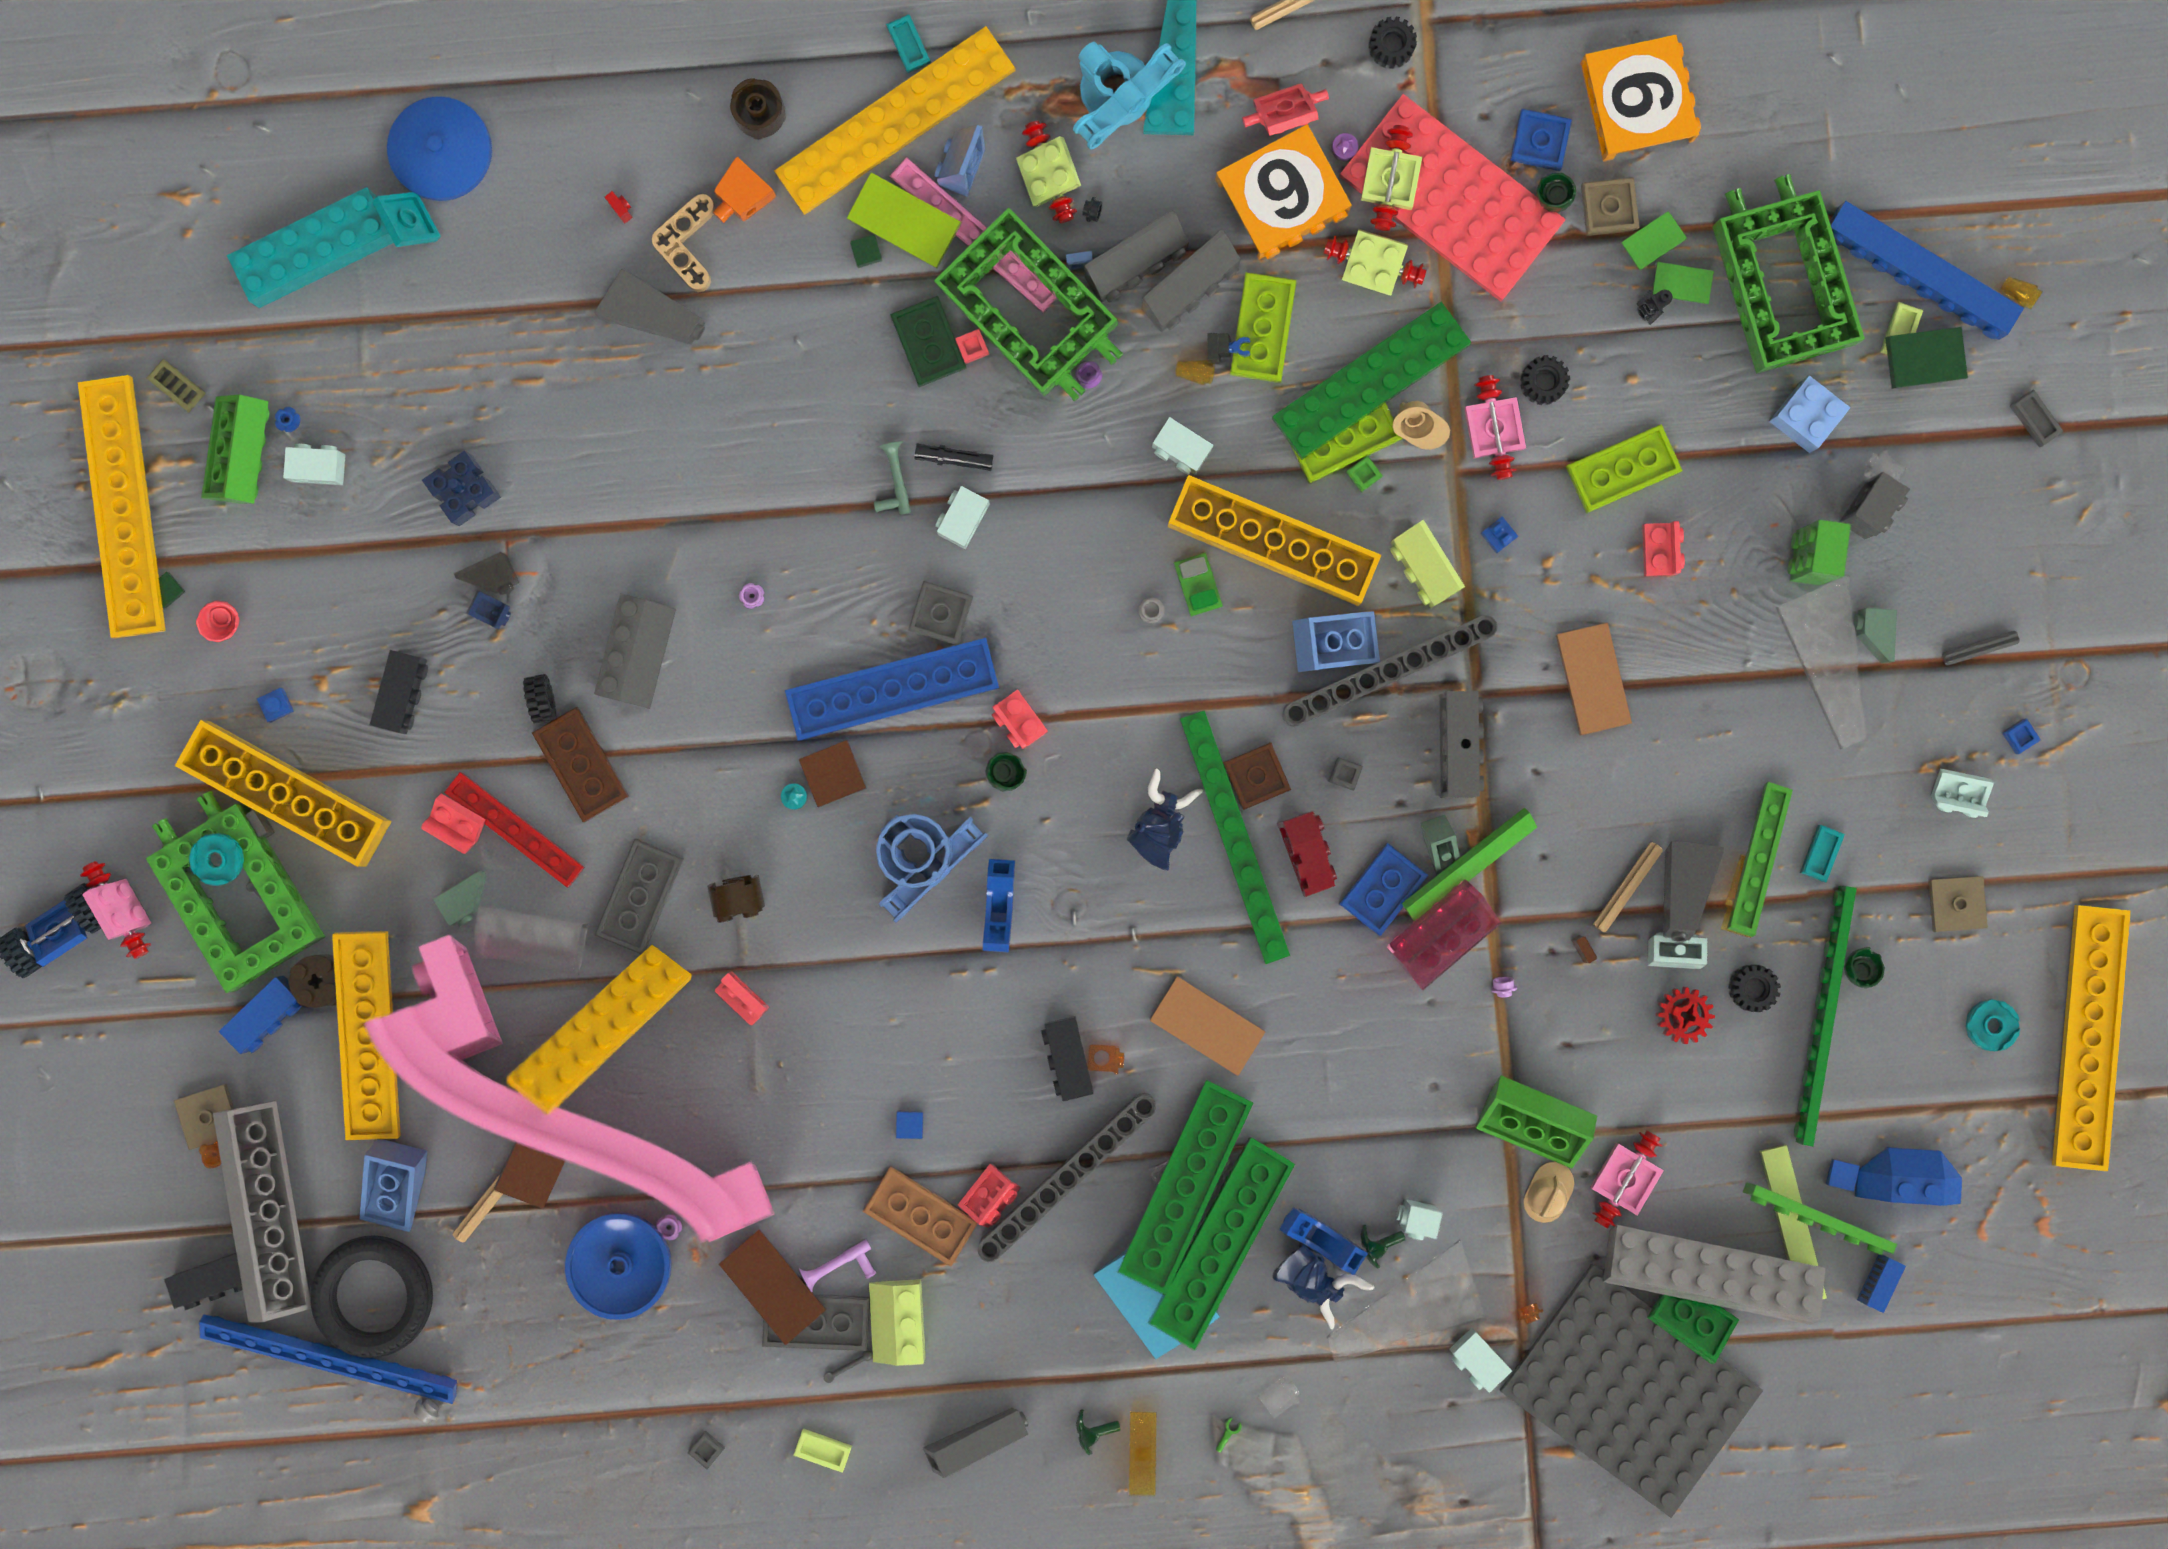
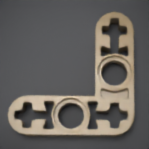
(676, 247)

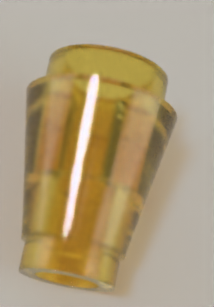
(2021, 292)
(1196, 371)

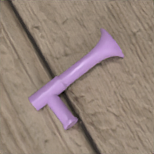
(857, 1251)

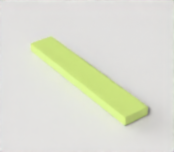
(1783, 1182)

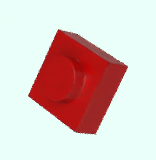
(619, 205)

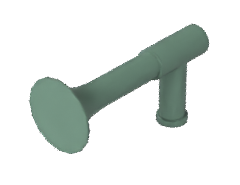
(901, 500)

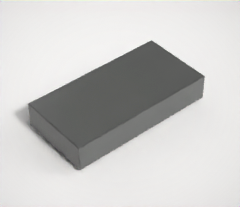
(2036, 418)

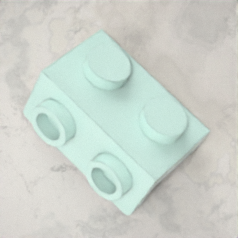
(1962, 793)

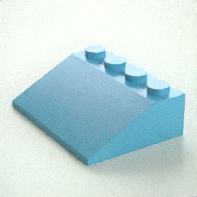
(1136, 1305)

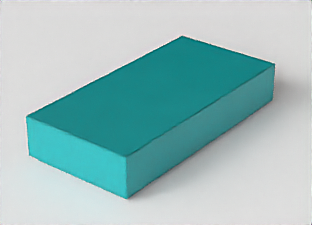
(908, 43)
(1822, 853)

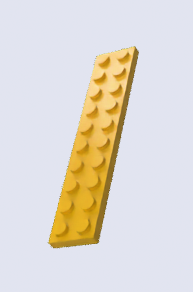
(895, 120)
(121, 506)
(2091, 1038)

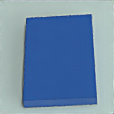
(1382, 889)

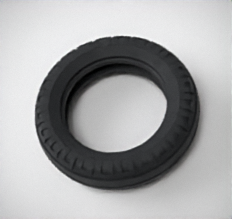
(338, 1329)

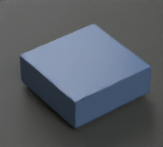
(1078, 260)

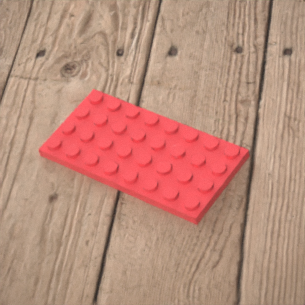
(1463, 202)

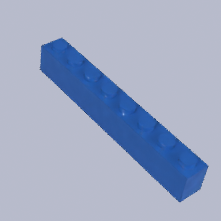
(1924, 271)

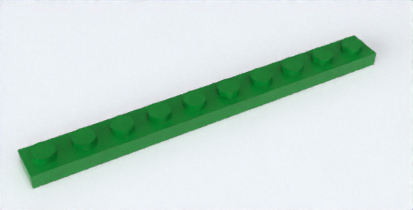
(1234, 837)
(1823, 1025)

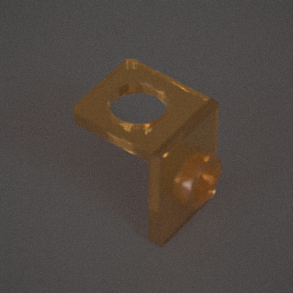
(1116, 1058)

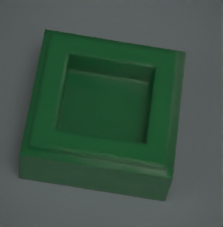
(866, 251)
(169, 589)

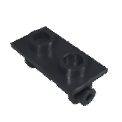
(1651, 306)

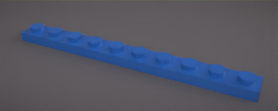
(327, 1358)

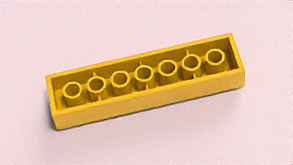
(1274, 540)
(283, 793)

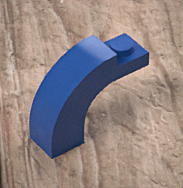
(999, 905)
(1323, 1240)

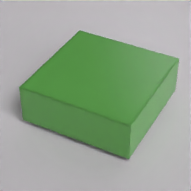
(1364, 474)

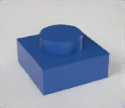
(275, 705)

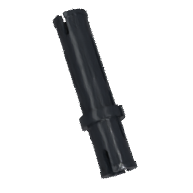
(953, 457)

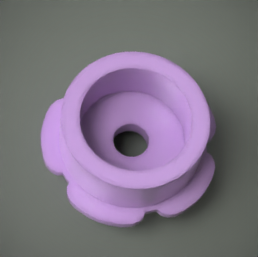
(748, 589)
(1503, 986)
(675, 1224)

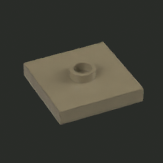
(1610, 206)
(1958, 904)
(197, 1114)

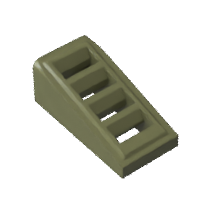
(157, 373)

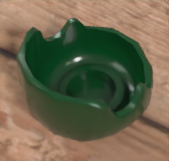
(1556, 192)
(1005, 771)
(1864, 968)

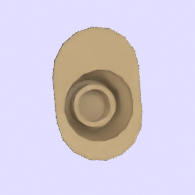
(1420, 425)
(1549, 1192)

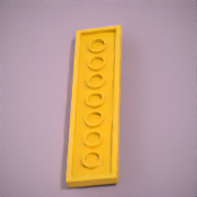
(361, 996)
(598, 1029)

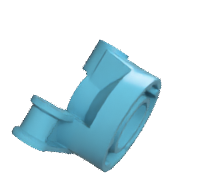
(1131, 99)

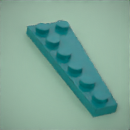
(1174, 105)

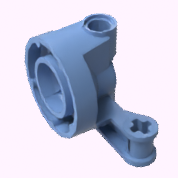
(915, 881)

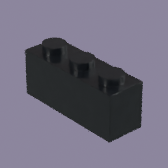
(399, 692)
(1067, 1058)
(204, 1281)

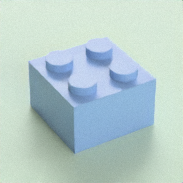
(1809, 414)

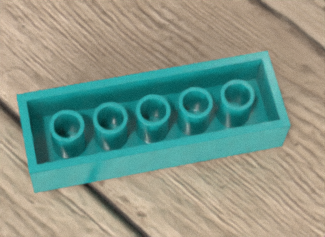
(310, 248)

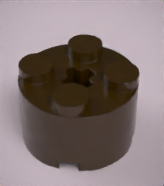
(766, 96)
(736, 897)
(304, 981)

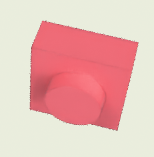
(972, 346)

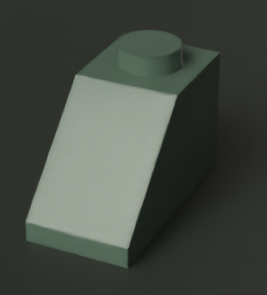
(1877, 632)
(1440, 842)
(462, 900)

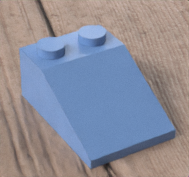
(961, 160)
(1336, 641)
(392, 1184)

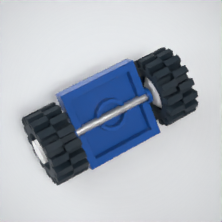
(49, 934)

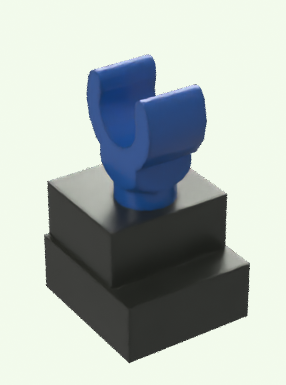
(1221, 346)

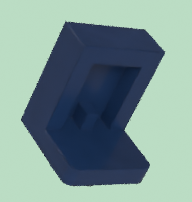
(489, 610)

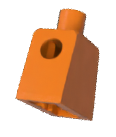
(741, 192)

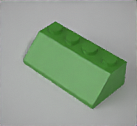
(235, 449)
(1537, 1122)

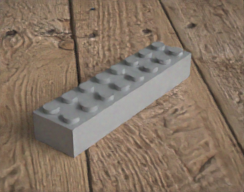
(262, 1211)
(1714, 1275)

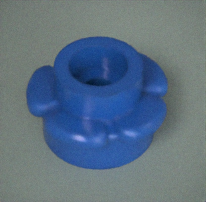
(292, 424)

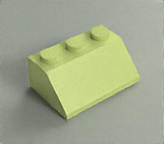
(1426, 564)
(897, 1322)

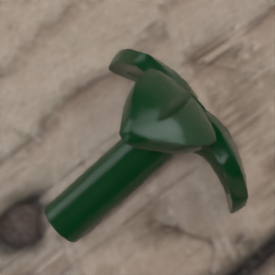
(1378, 1248)
(1090, 1436)

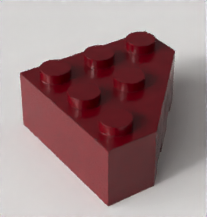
(1308, 852)

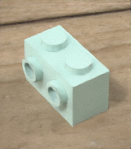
(1182, 447)
(314, 465)
(962, 517)
(1668, 953)
(1419, 1219)
(1480, 1360)

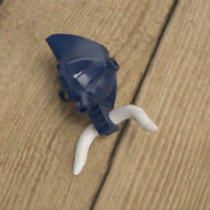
(1160, 828)
(1308, 1278)

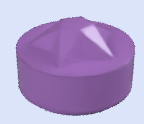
(1344, 147)
(1088, 374)

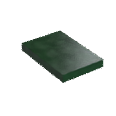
(928, 341)
(1926, 357)

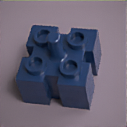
(461, 488)

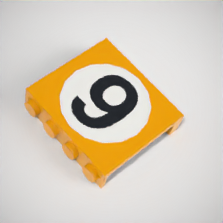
(1640, 96)
(1284, 192)

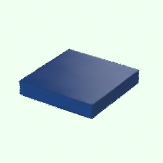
(1540, 139)

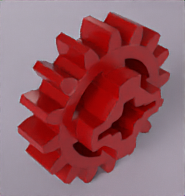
(1690, 1007)

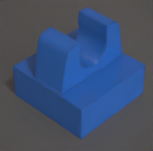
(1499, 534)

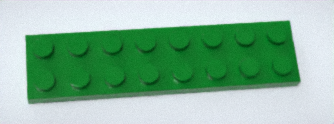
(1371, 380)
(1185, 1188)
(1221, 1243)

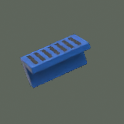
(1881, 1283)

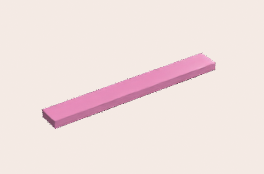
(920, 185)

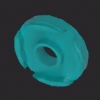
(231, 856)
(1977, 1025)

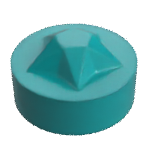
(794, 796)

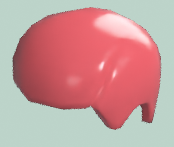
(217, 621)

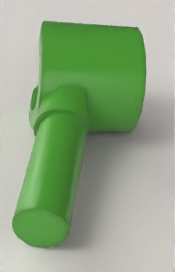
(1227, 1434)

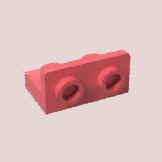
(1662, 549)
(1019, 719)
(454, 824)
(741, 998)
(989, 1196)

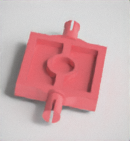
(1285, 109)

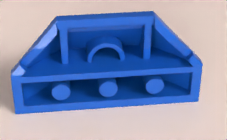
(1910, 1178)

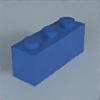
(261, 1016)

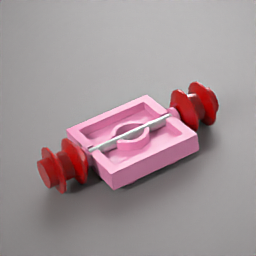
(1495, 427)
(116, 909)
(1627, 1179)

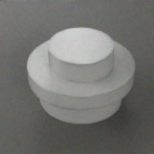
(1151, 610)
(426, 1410)

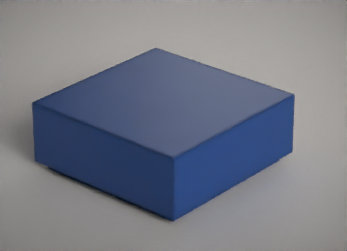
(2021, 736)
(909, 1125)
(1842, 1175)

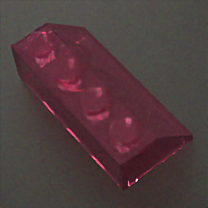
(1444, 934)

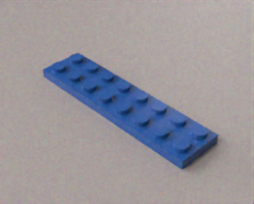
(892, 689)

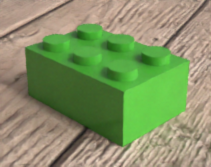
(1819, 552)

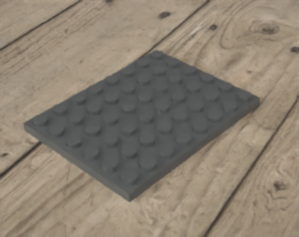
(1630, 1392)

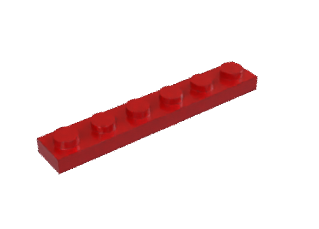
(515, 830)

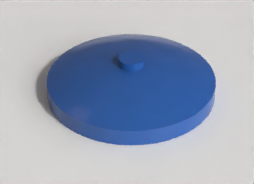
(439, 148)
(618, 1266)

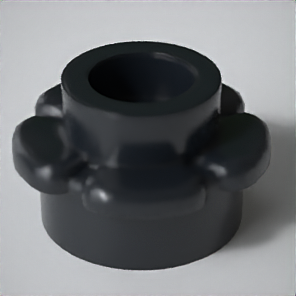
(1092, 209)

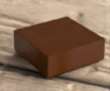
(1584, 949)

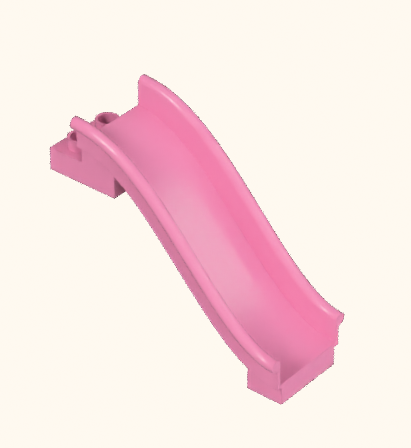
(428, 1053)

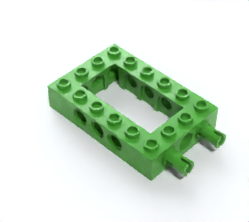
(1822, 264)
(1095, 320)
(228, 962)

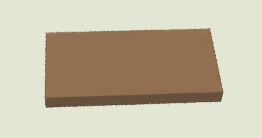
(1593, 679)
(1207, 1026)
(920, 1216)

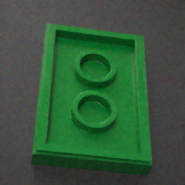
(1695, 1324)

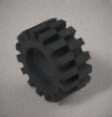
(1392, 27)
(1556, 369)
(539, 698)
(1770, 988)

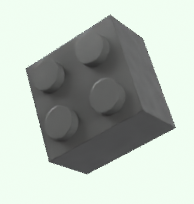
(1875, 505)

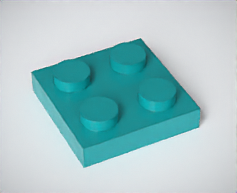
(406, 219)

